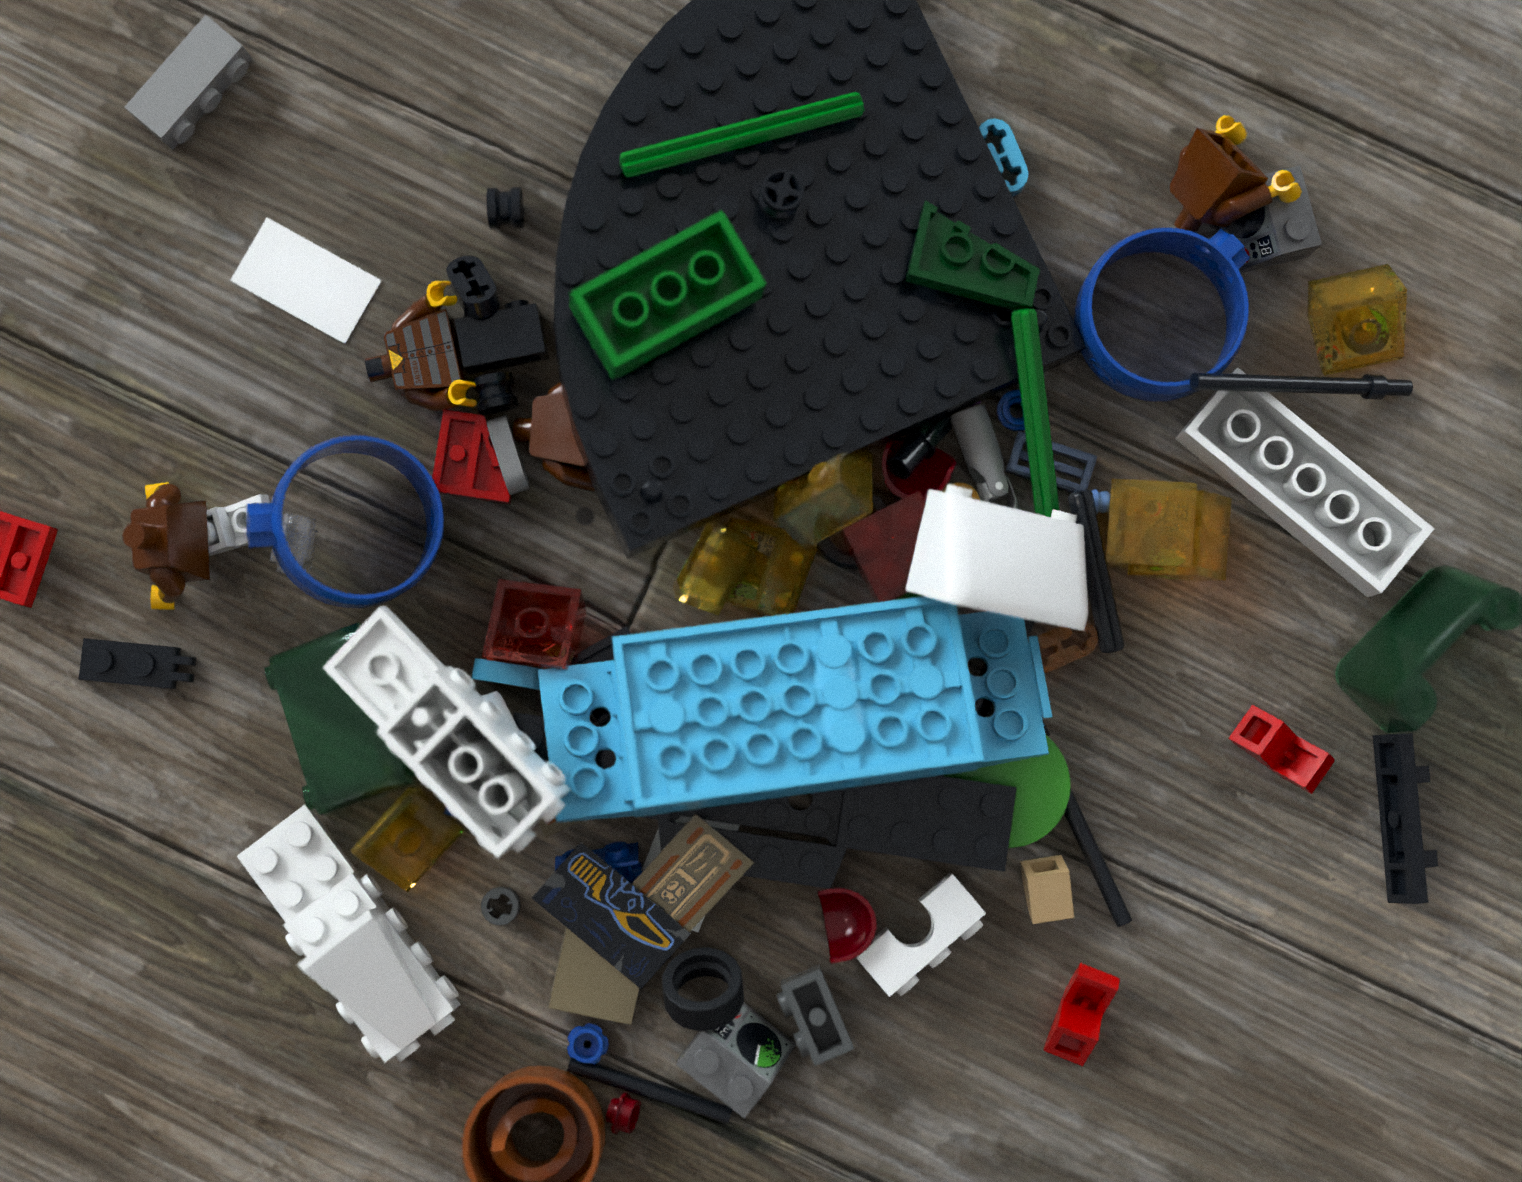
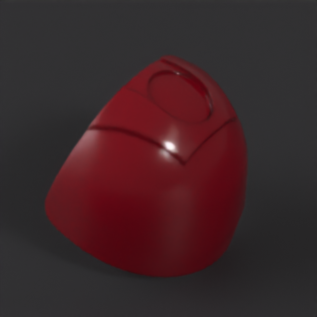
(929, 474)
(847, 922)

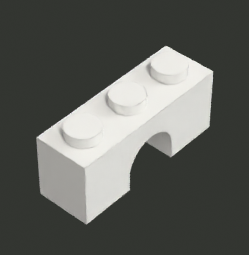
(951, 914)

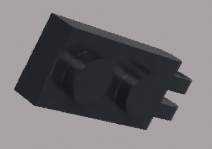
(133, 664)

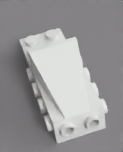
(449, 734)
(350, 937)

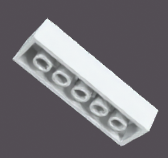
(1306, 486)

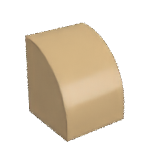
(1047, 889)

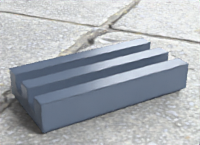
(1059, 449)

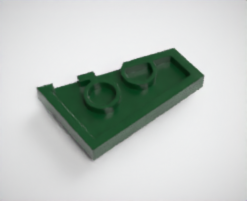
(963, 264)

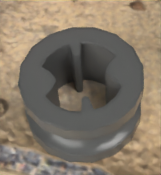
(505, 917)

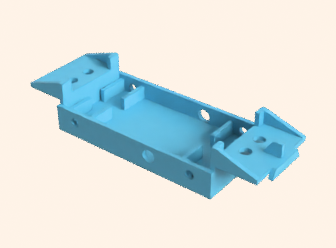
(793, 707)

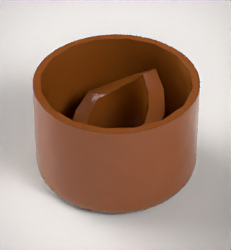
(488, 1140)

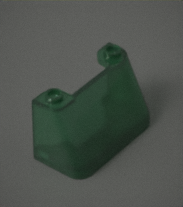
(1389, 661)
(331, 733)

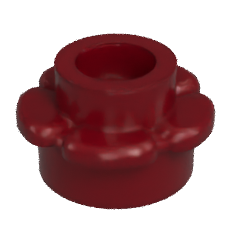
(623, 1114)

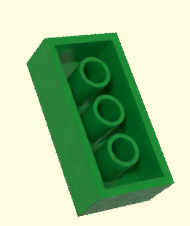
(667, 295)

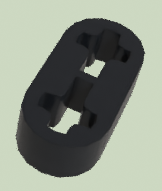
(478, 284)

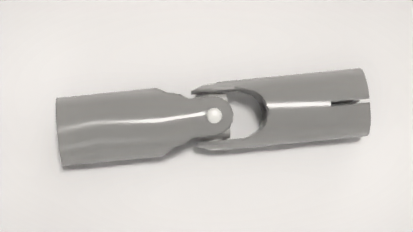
(983, 455)

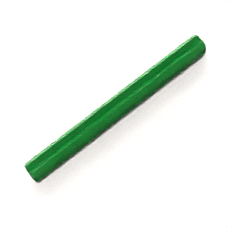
(741, 134)
(1035, 411)

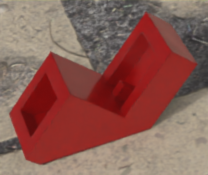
(1281, 749)
(1080, 1014)

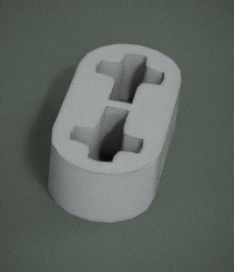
(508, 455)

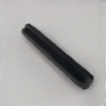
(1097, 574)

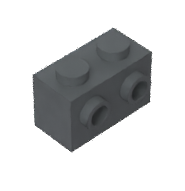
(816, 1014)

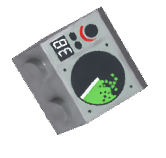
(1278, 230)
(738, 1059)

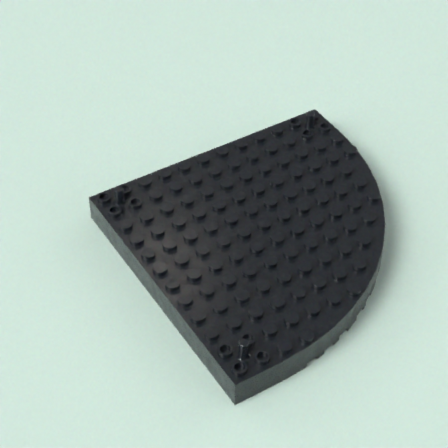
(839, 340)

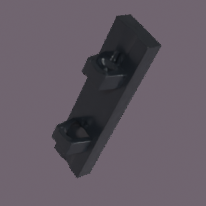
(1401, 818)

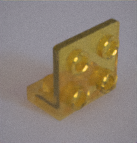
(1151, 523)

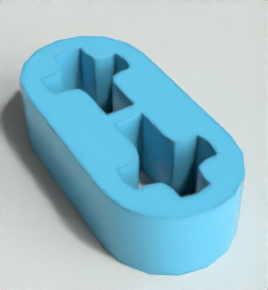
(1009, 153)
(506, 674)

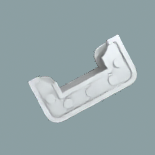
(1001, 559)

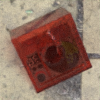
(535, 624)

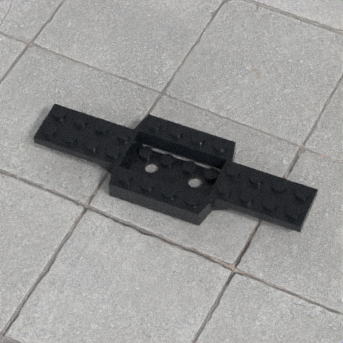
(907, 818)

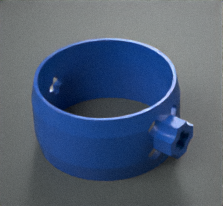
(1216, 257)
(266, 528)

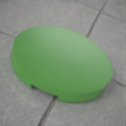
(1040, 792)

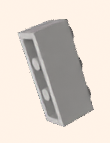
(189, 83)

